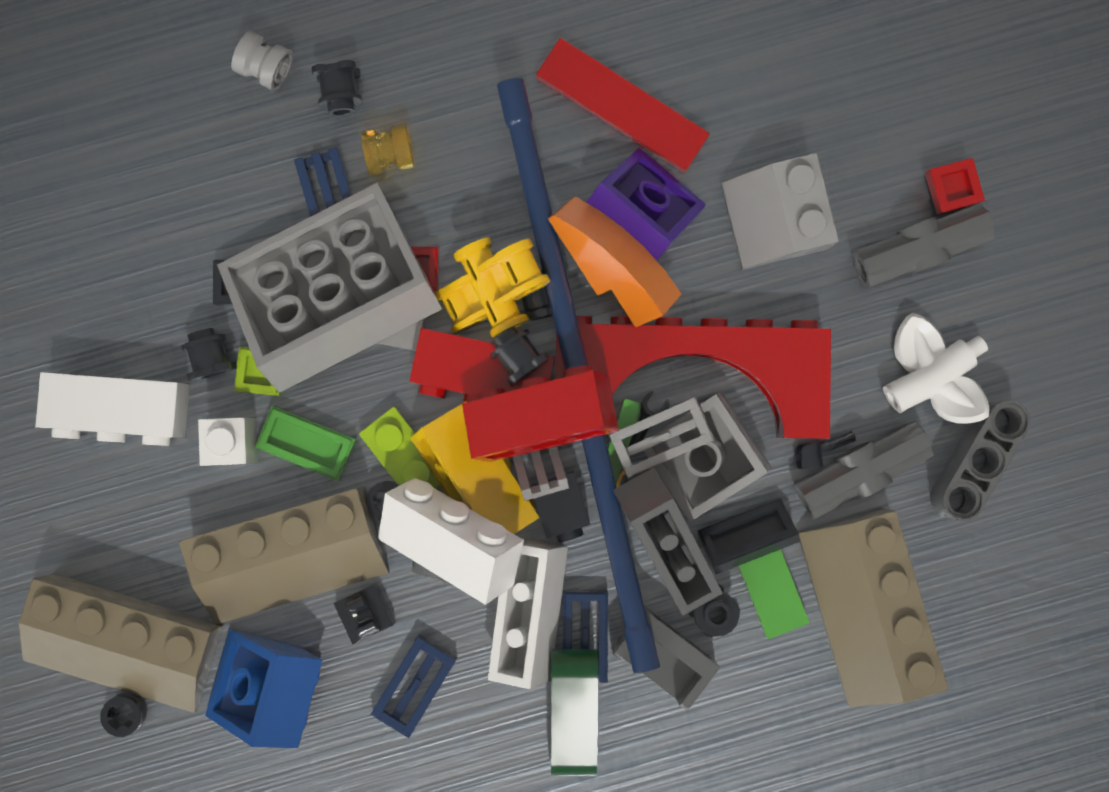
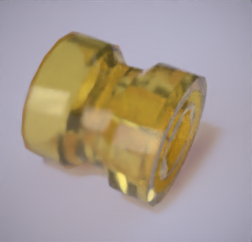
(387, 147)

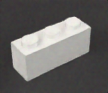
(112, 408)
(450, 540)
(529, 617)

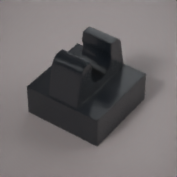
(364, 613)

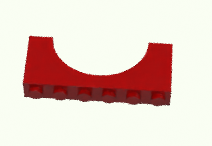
(784, 363)

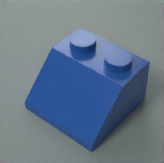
(263, 690)

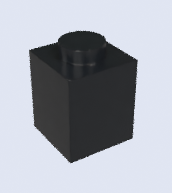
(563, 511)

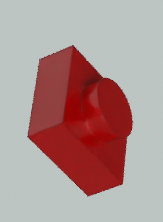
(954, 186)

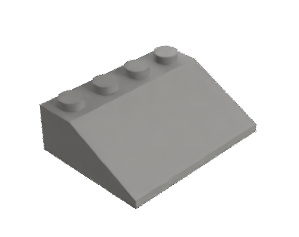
(327, 288)

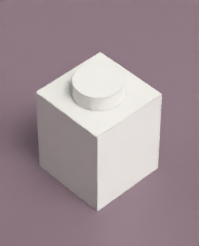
(227, 441)

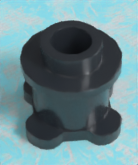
(338, 87)
(517, 354)
(207, 355)
(721, 625)

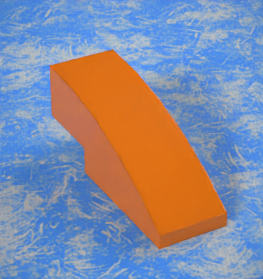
(614, 261)

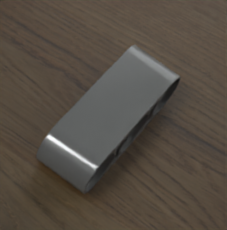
(999, 451)

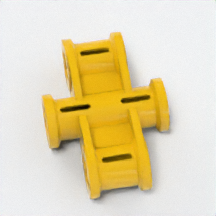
(491, 286)

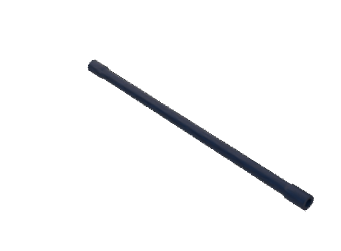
(519, 121)

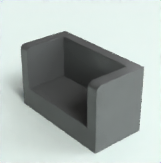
(683, 665)

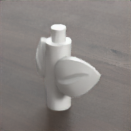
(937, 373)

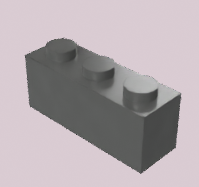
(668, 541)

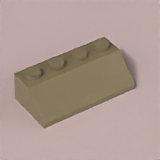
(285, 556)
(872, 610)
(117, 640)

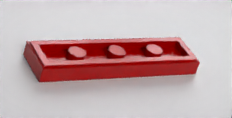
(622, 105)

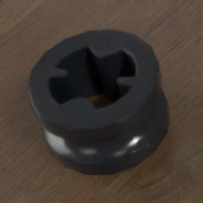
(371, 502)
(108, 717)

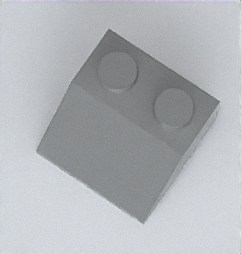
(780, 212)
(714, 469)

